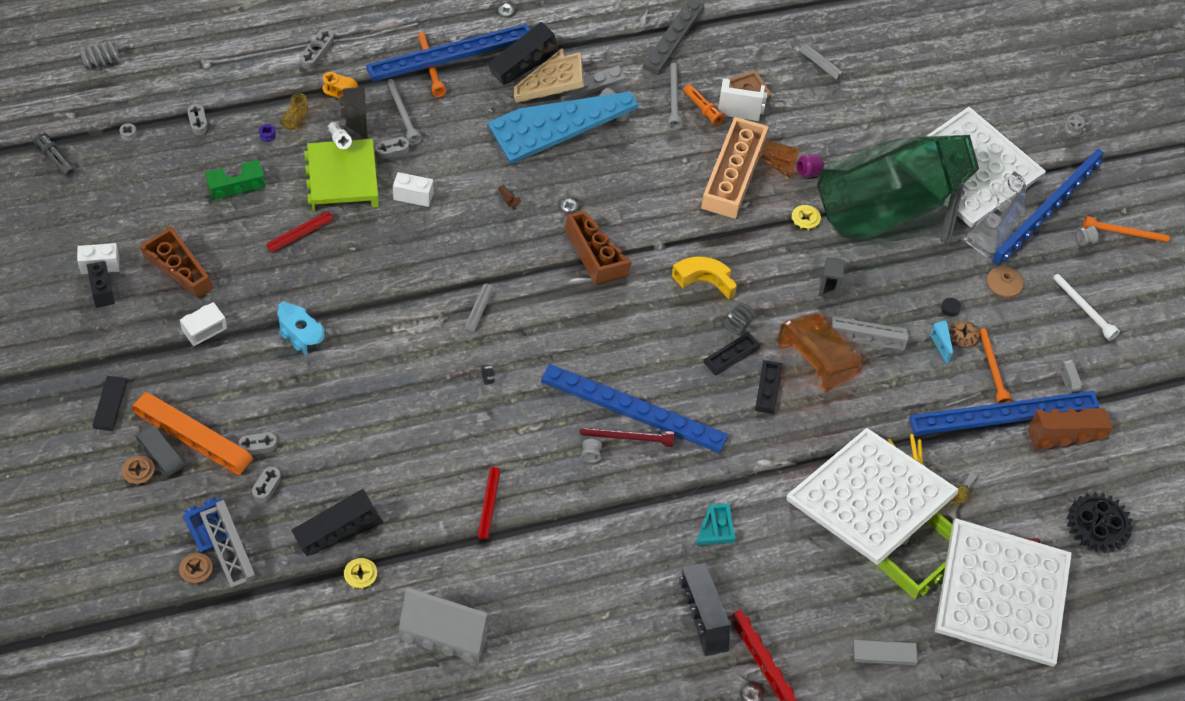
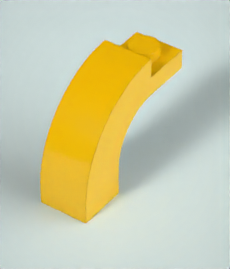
(705, 269)

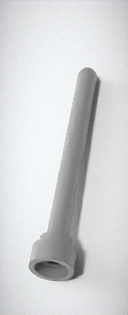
(674, 120)
(412, 135)

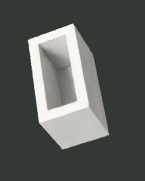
(413, 189)
(96, 253)
(203, 324)

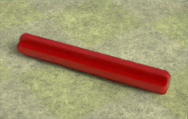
(299, 231)
(489, 502)

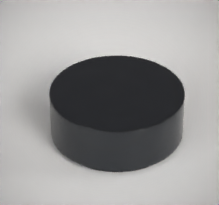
(951, 307)
(488, 374)

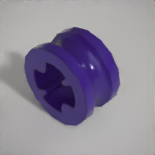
(265, 136)

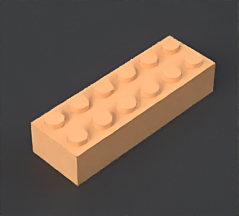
(734, 167)

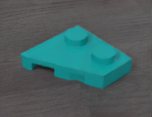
(717, 526)

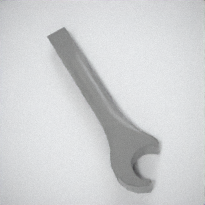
(950, 511)

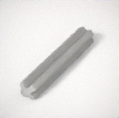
(821, 61)
(479, 307)

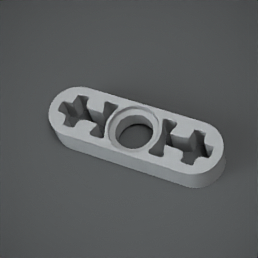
(318, 41)

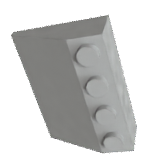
(443, 626)

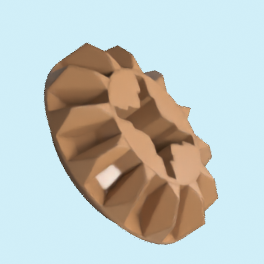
(957, 335)
(131, 466)
(194, 560)

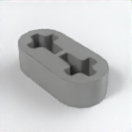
(197, 119)
(392, 148)
(1070, 376)
(258, 443)
(262, 483)

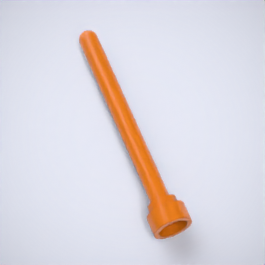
(438, 88)
(1090, 221)
(1002, 395)

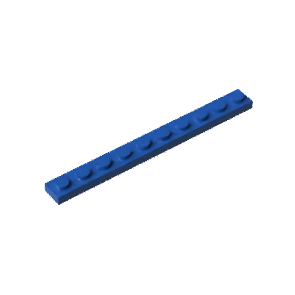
(445, 53)
(1046, 209)
(634, 408)
(998, 413)

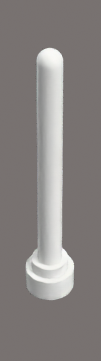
(1110, 331)

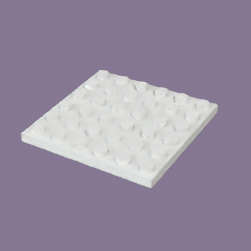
(996, 161)
(872, 495)
(1003, 592)

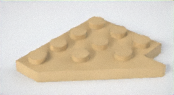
(552, 77)

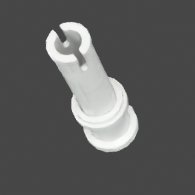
(339, 134)

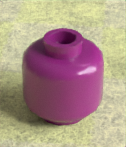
(810, 165)

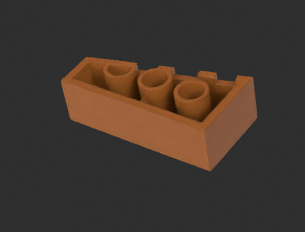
(595, 250)
(175, 260)
(1068, 427)

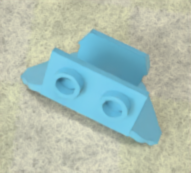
(288, 317)

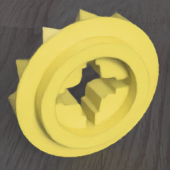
(806, 211)
(369, 571)

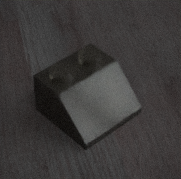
(354, 110)

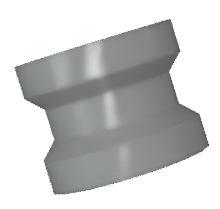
(1074, 125)
(1087, 235)
(591, 450)

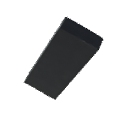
(731, 353)
(768, 387)
(109, 403)

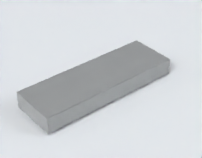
(884, 652)

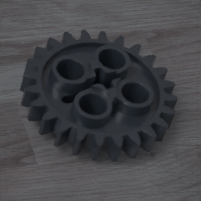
(1111, 536)

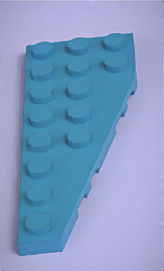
(543, 126)

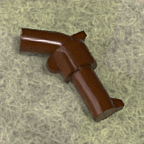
(509, 198)

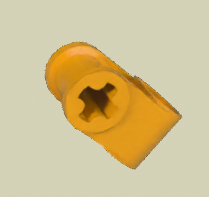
(337, 84)

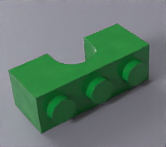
(223, 186)

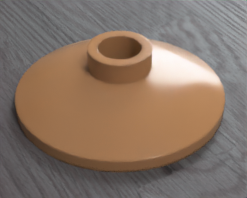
(1005, 287)

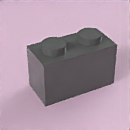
(831, 278)

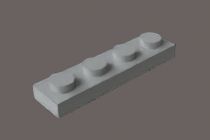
(595, 83)

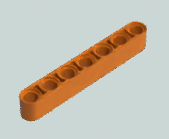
(192, 433)

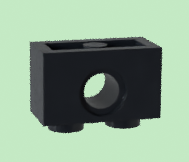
(100, 284)

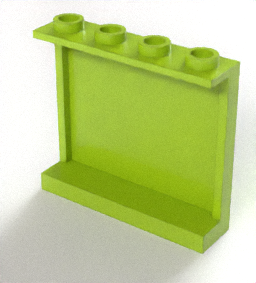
(341, 173)

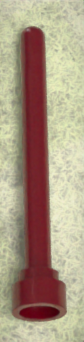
(664, 438)

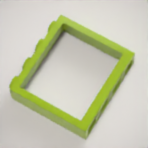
(943, 527)

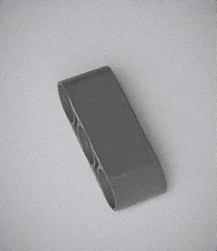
(159, 451)

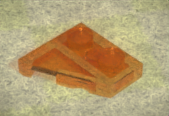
(780, 157)

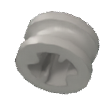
(128, 136)

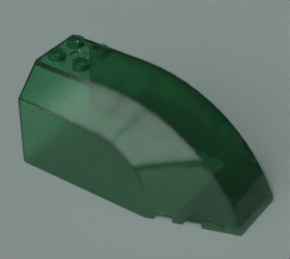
(894, 182)

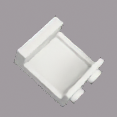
(741, 102)

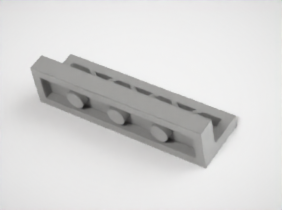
(870, 333)
(233, 538)

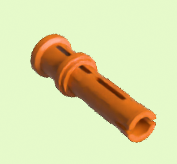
(708, 109)

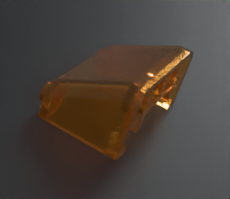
(822, 348)

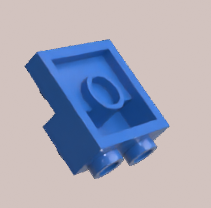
(196, 526)

